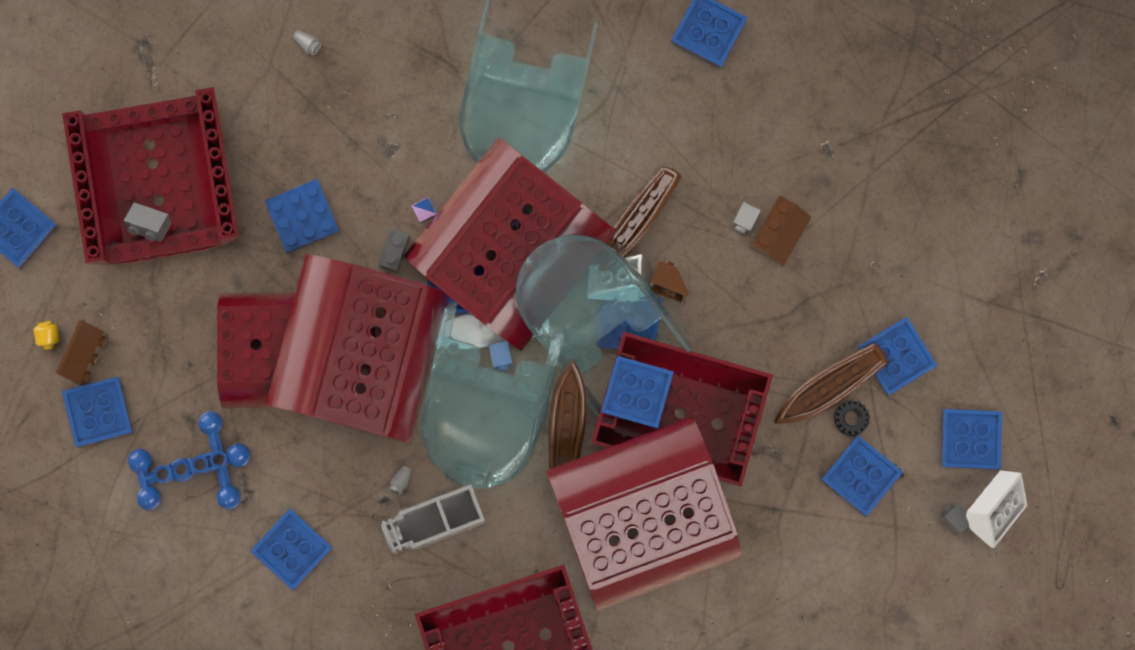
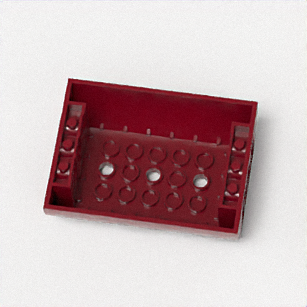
(247, 373)
(705, 390)
(509, 613)

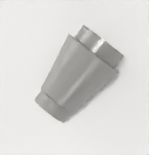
(307, 42)
(400, 481)

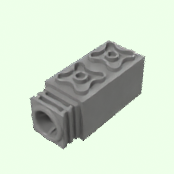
(433, 520)

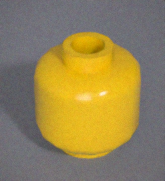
(46, 334)

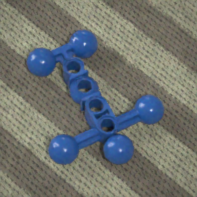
(236, 455)

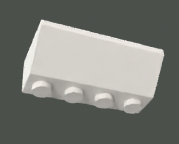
(997, 507)

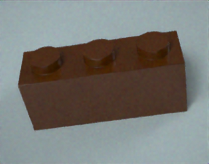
(780, 231)
(669, 282)
(81, 353)

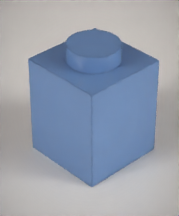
(500, 356)

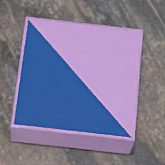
(424, 210)

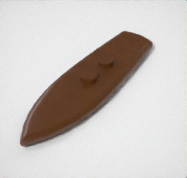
(644, 211)
(832, 385)
(567, 417)

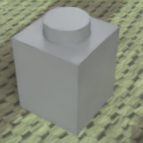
(746, 218)

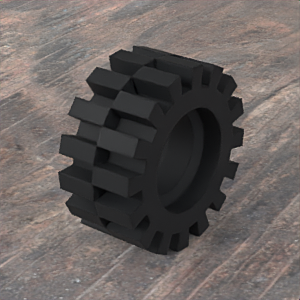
(860, 410)

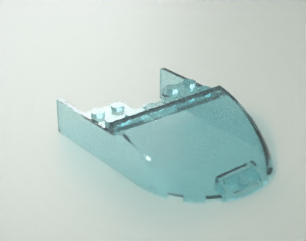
(521, 102)
(585, 293)
(479, 419)

